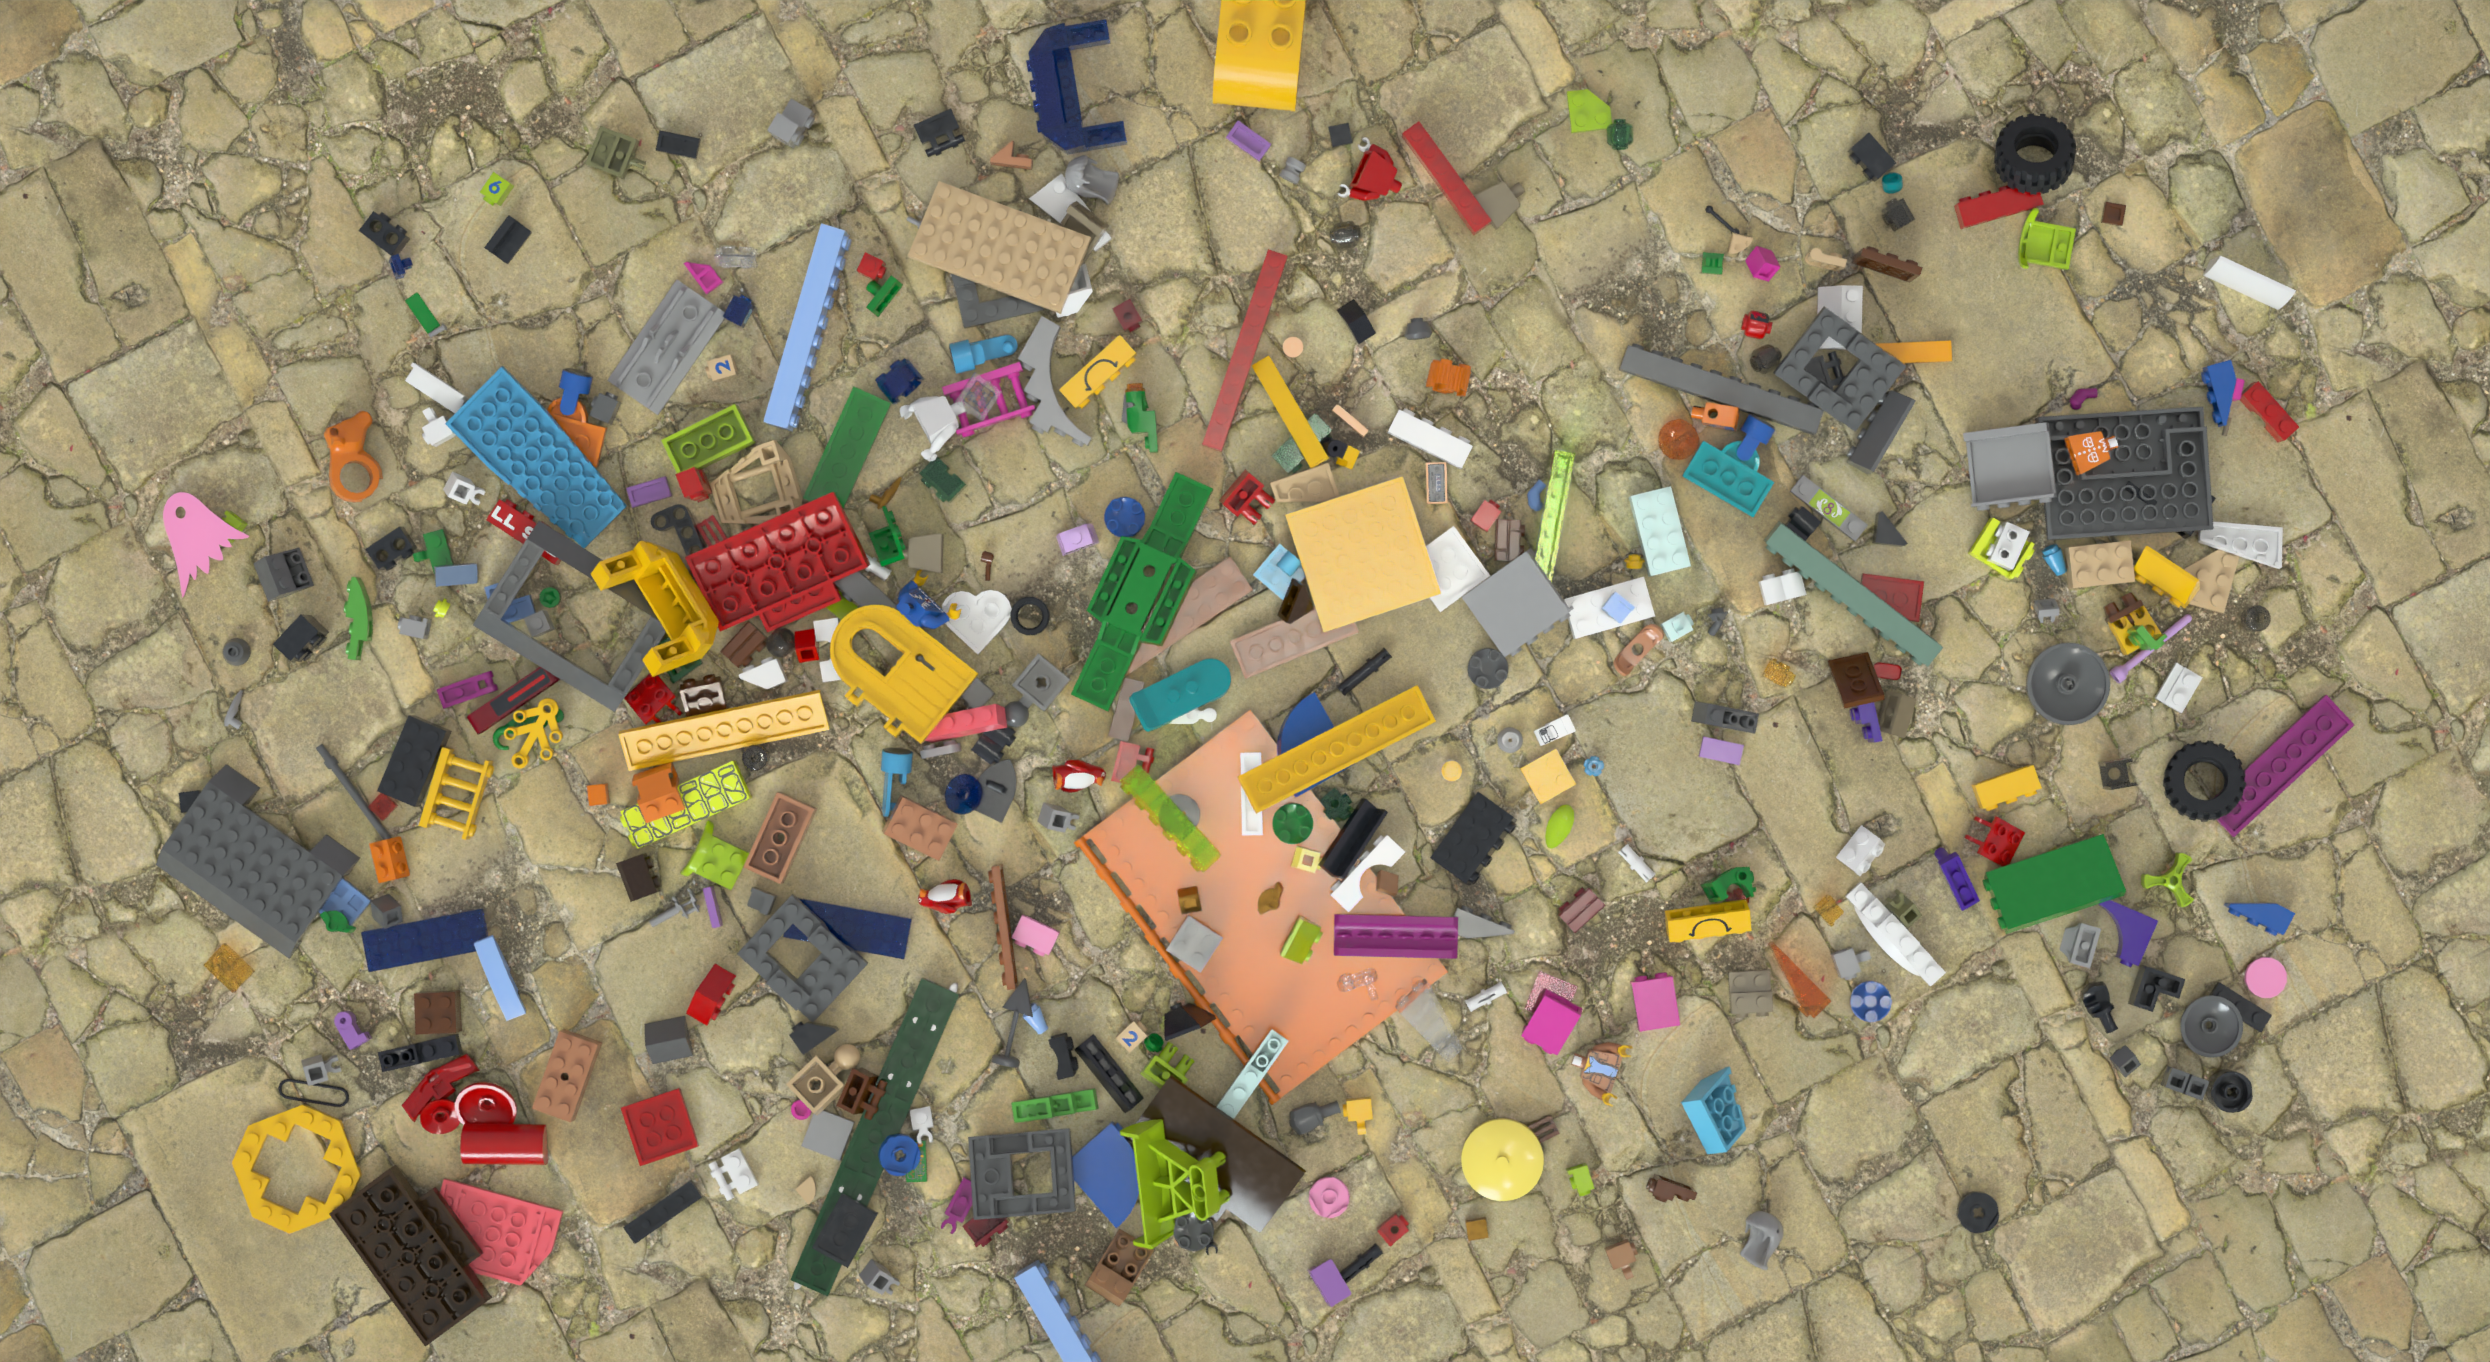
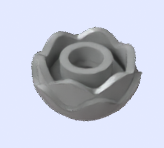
(1505, 745)

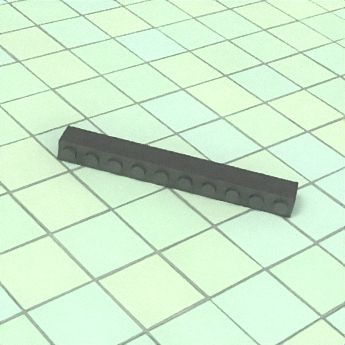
(1720, 389)
(864, 593)

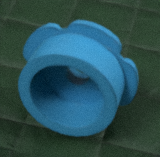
(1593, 771)

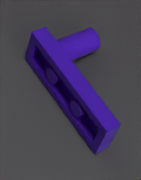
(1957, 878)

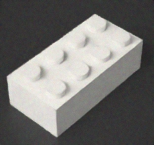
(1589, 617)

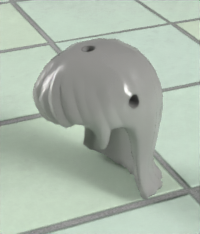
(1091, 181)
(1764, 1238)

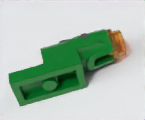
(1137, 416)

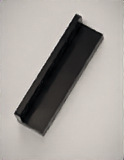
(1352, 839)

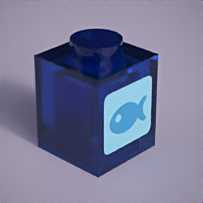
(739, 310)

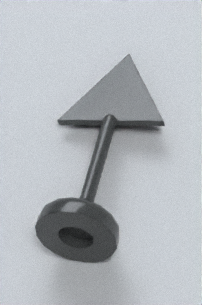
(1019, 1003)

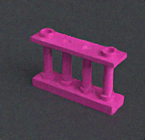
(1012, 372)

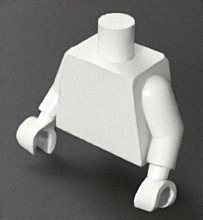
(936, 419)

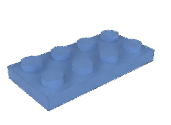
(347, 900)

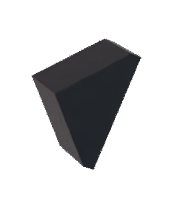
(1356, 321)
(1886, 533)

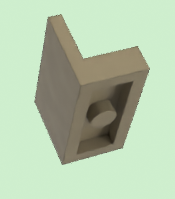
(1896, 713)

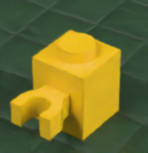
(1358, 1110)

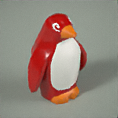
(1076, 775)
(946, 896)

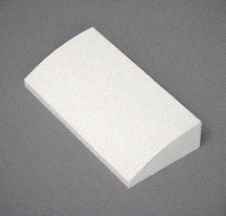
(2248, 282)

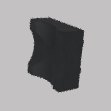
(1067, 1064)

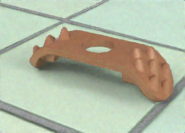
(1648, 638)

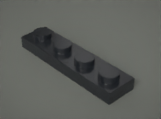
(663, 1211)

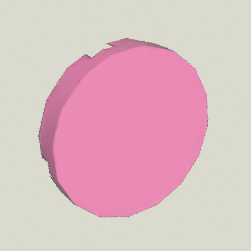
(2265, 977)
(1329, 1197)

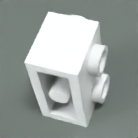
(2007, 545)

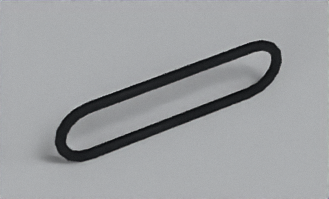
(313, 1101)

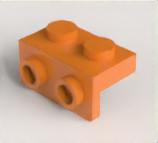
(389, 859)

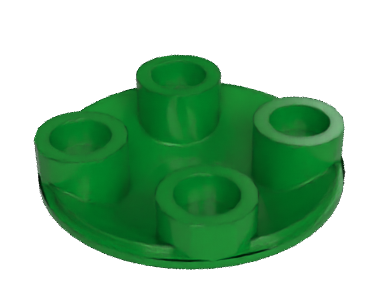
(1292, 823)

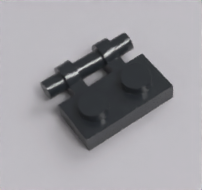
(938, 126)
(1818, 368)

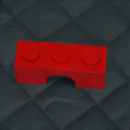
(2261, 402)
(694, 484)

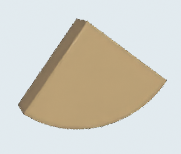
(1738, 243)
(807, 1189)

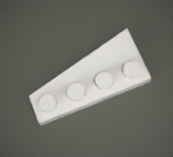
(1056, 199)
(2247, 541)

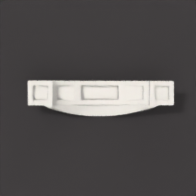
(1893, 936)

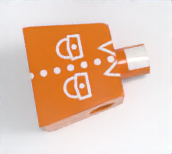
(2089, 450)

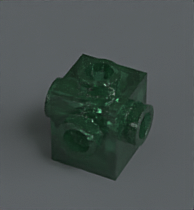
(1337, 805)

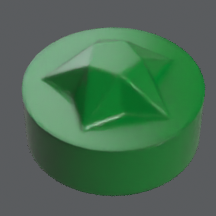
(550, 597)

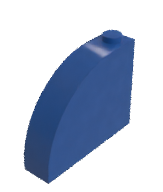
(1301, 724)
(1108, 1173)

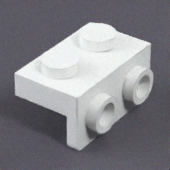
(1861, 851)

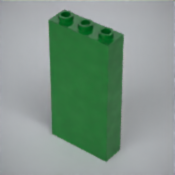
(2054, 884)

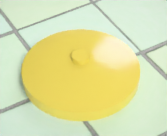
(1502, 1159)

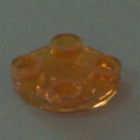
(1678, 439)

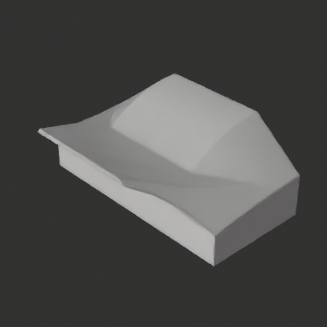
(2080, 944)

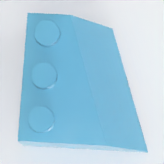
(1715, 1112)

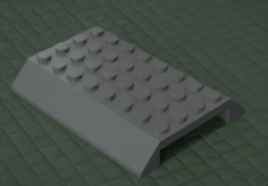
(251, 865)

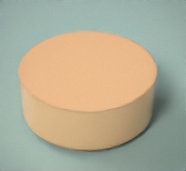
(1292, 347)

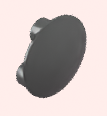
(1488, 668)
(1193, 1233)

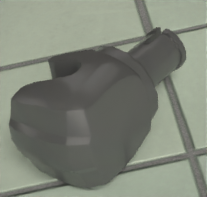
(1310, 1115)

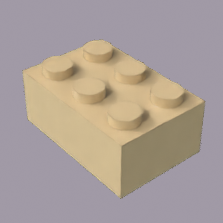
(2099, 564)

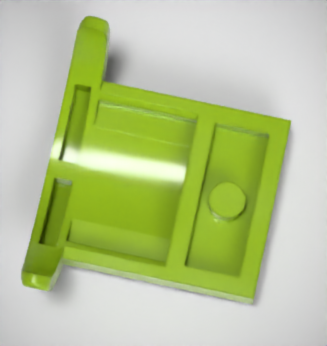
(2045, 243)
(716, 859)

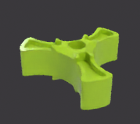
(2172, 879)

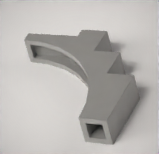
(1038, 355)

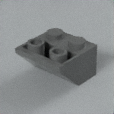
(283, 574)

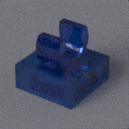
(399, 266)

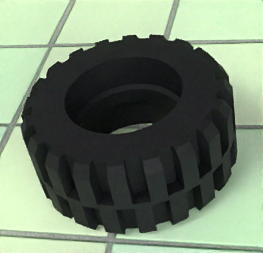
(2028, 175)
(2219, 757)

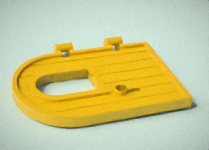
(910, 688)

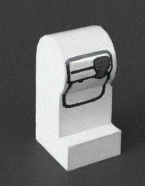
(1554, 730)

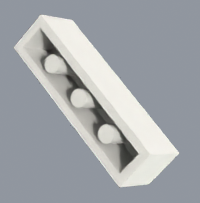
(1430, 439)

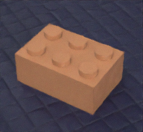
(919, 827)

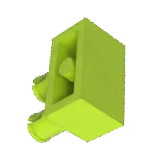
(1158, 1070)

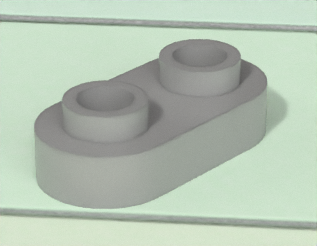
(932, 751)

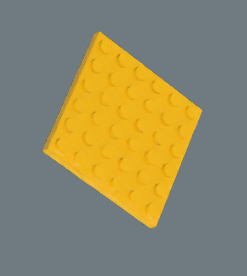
(1363, 554)

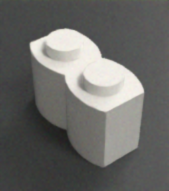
(1782, 587)

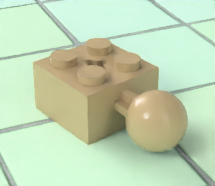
(831, 1086)

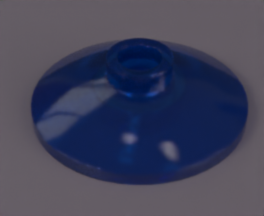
(956, 792)

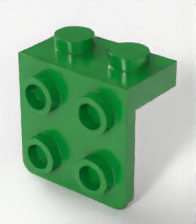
(887, 542)

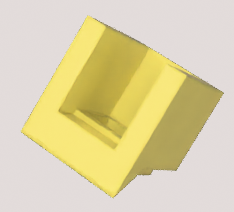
(1298, 857)

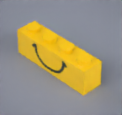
(1098, 372)
(1708, 921)

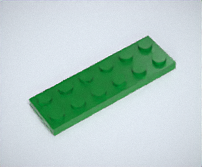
(848, 446)

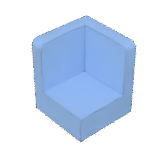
(1617, 607)

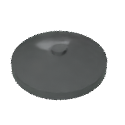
(2068, 684)

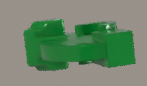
(336, 921)

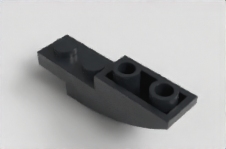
(420, 1052)

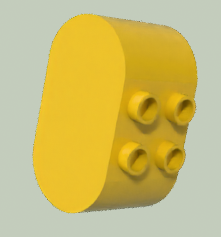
(1259, 53)

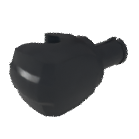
(2097, 1002)

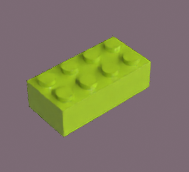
(709, 440)

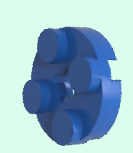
(905, 1164)

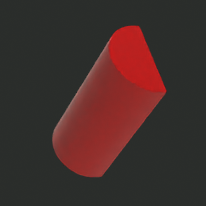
(504, 1144)

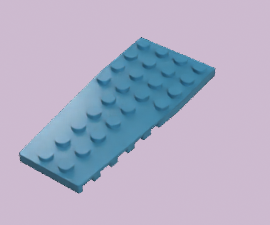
(536, 457)

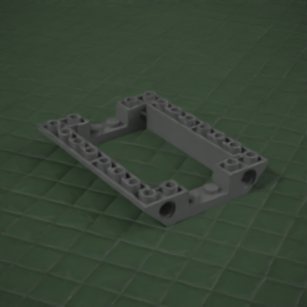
(490, 619)

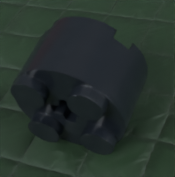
(2240, 1088)

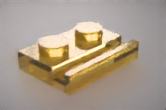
(229, 968)

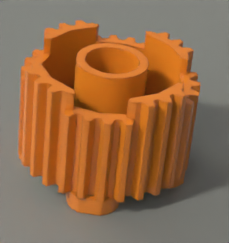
(1448, 377)

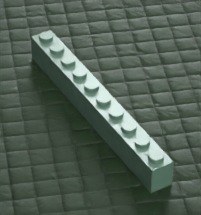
(1852, 593)

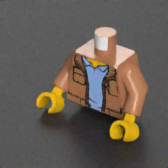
(1601, 1068)

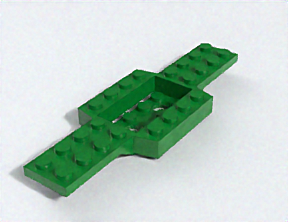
(1126, 583)

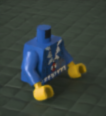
(921, 608)

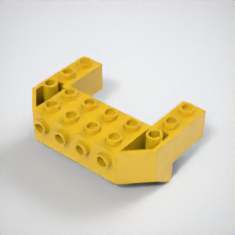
(672, 598)

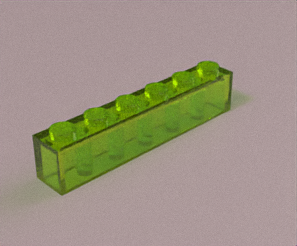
(1170, 818)

